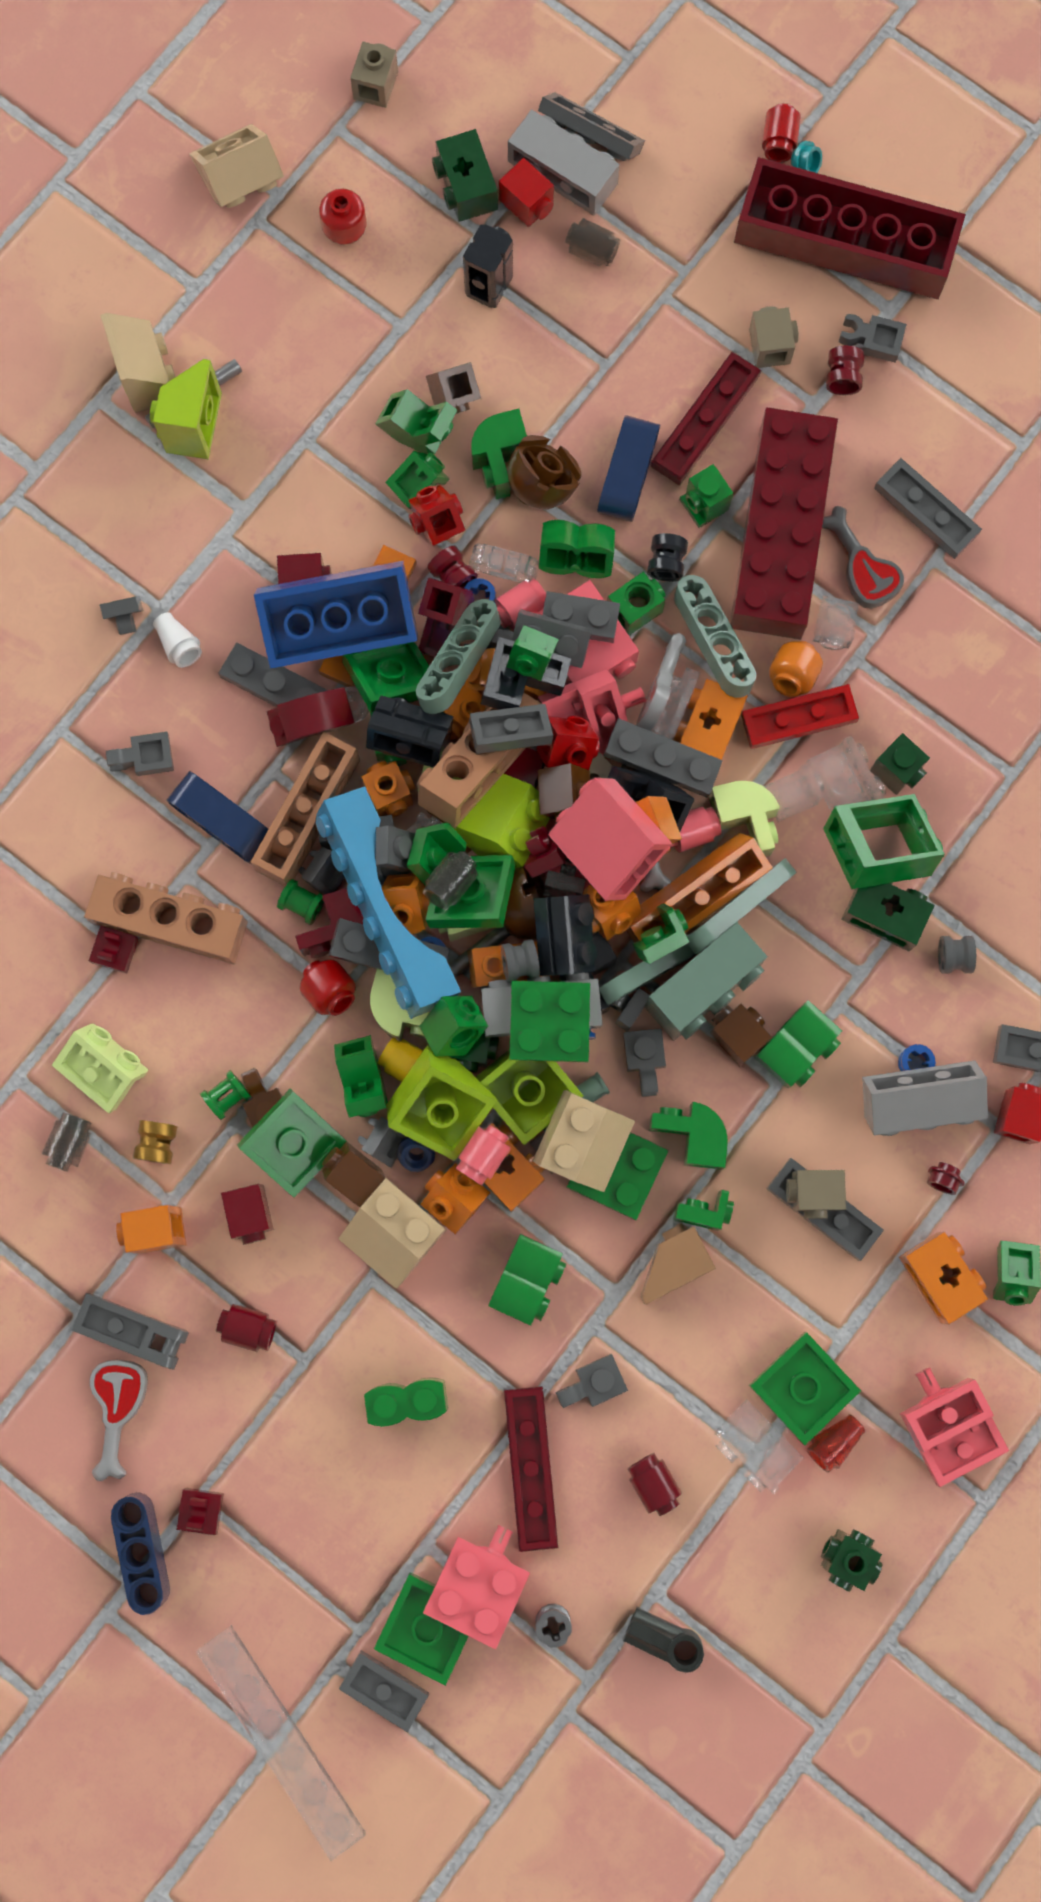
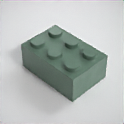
(707, 983)

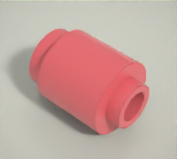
(524, 596)
(698, 829)
(483, 1154)

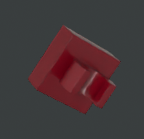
(543, 853)
(113, 949)
(200, 1511)

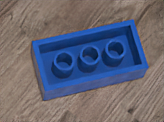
(336, 614)

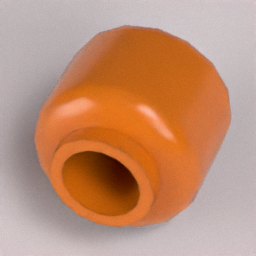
(795, 668)

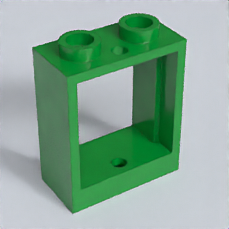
(854, 854)

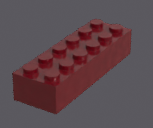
(849, 228)
(784, 523)

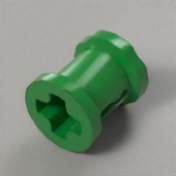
(300, 901)
(212, 1097)

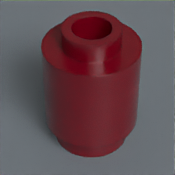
(246, 1328)
(654, 1484)

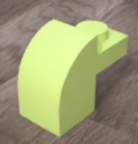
(748, 804)
(387, 1011)

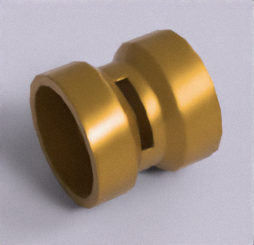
(155, 1142)

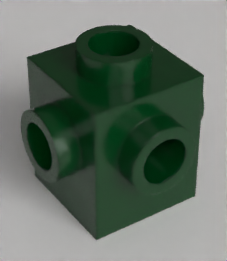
(838, 1553)

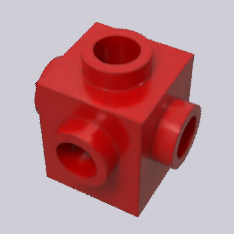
(436, 514)
(571, 743)

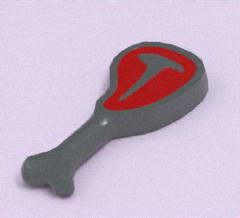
(869, 578)

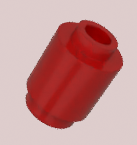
(781, 132)

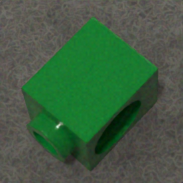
(640, 586)
(453, 1026)

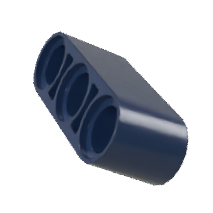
(628, 468)
(218, 816)
(133, 1571)

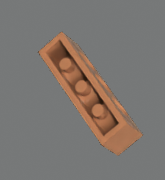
(452, 798)
(295, 826)
(113, 892)

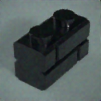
(488, 265)
(408, 731)
(565, 935)

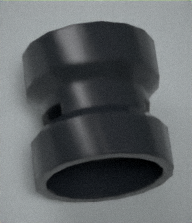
(667, 557)

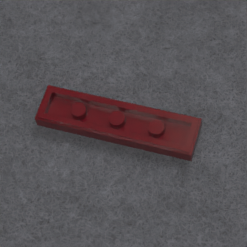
(705, 418)
(531, 1469)

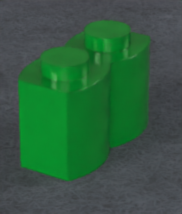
(577, 549)
(799, 1044)
(526, 1280)
(394, 1402)

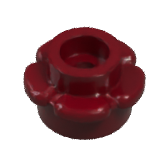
(945, 1178)

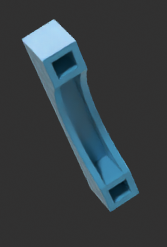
(416, 970)

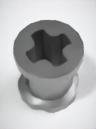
(545, 1635)

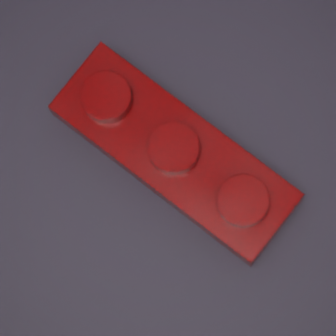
(799, 716)

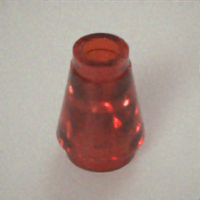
(835, 1443)

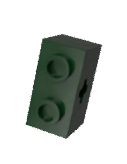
(466, 175)
(903, 927)

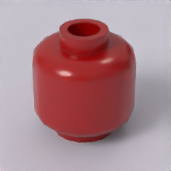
(342, 216)
(327, 987)

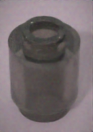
(592, 243)
(450, 880)
(67, 1142)

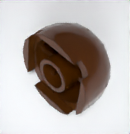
(542, 474)
(520, 909)

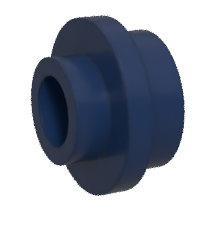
(414, 1162)

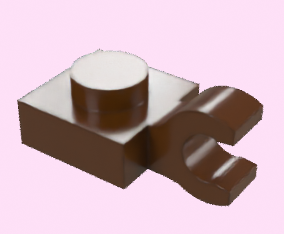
(261, 1099)

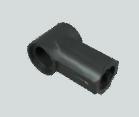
(660, 1638)

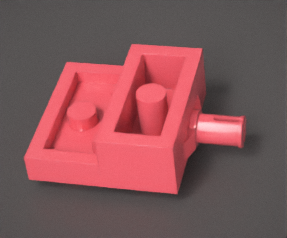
(595, 700)
(953, 1428)
(478, 1589)

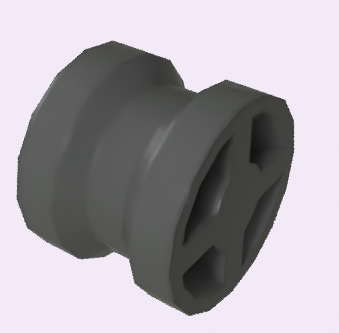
(957, 954)
(520, 960)

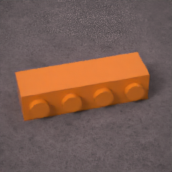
(706, 885)

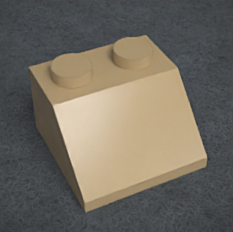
(238, 166)
(138, 358)
(583, 1141)
(391, 1233)

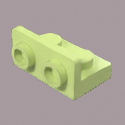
(99, 1066)

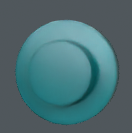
(807, 157)

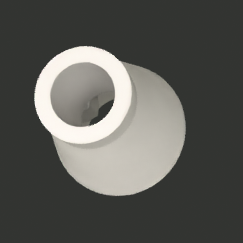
(179, 643)

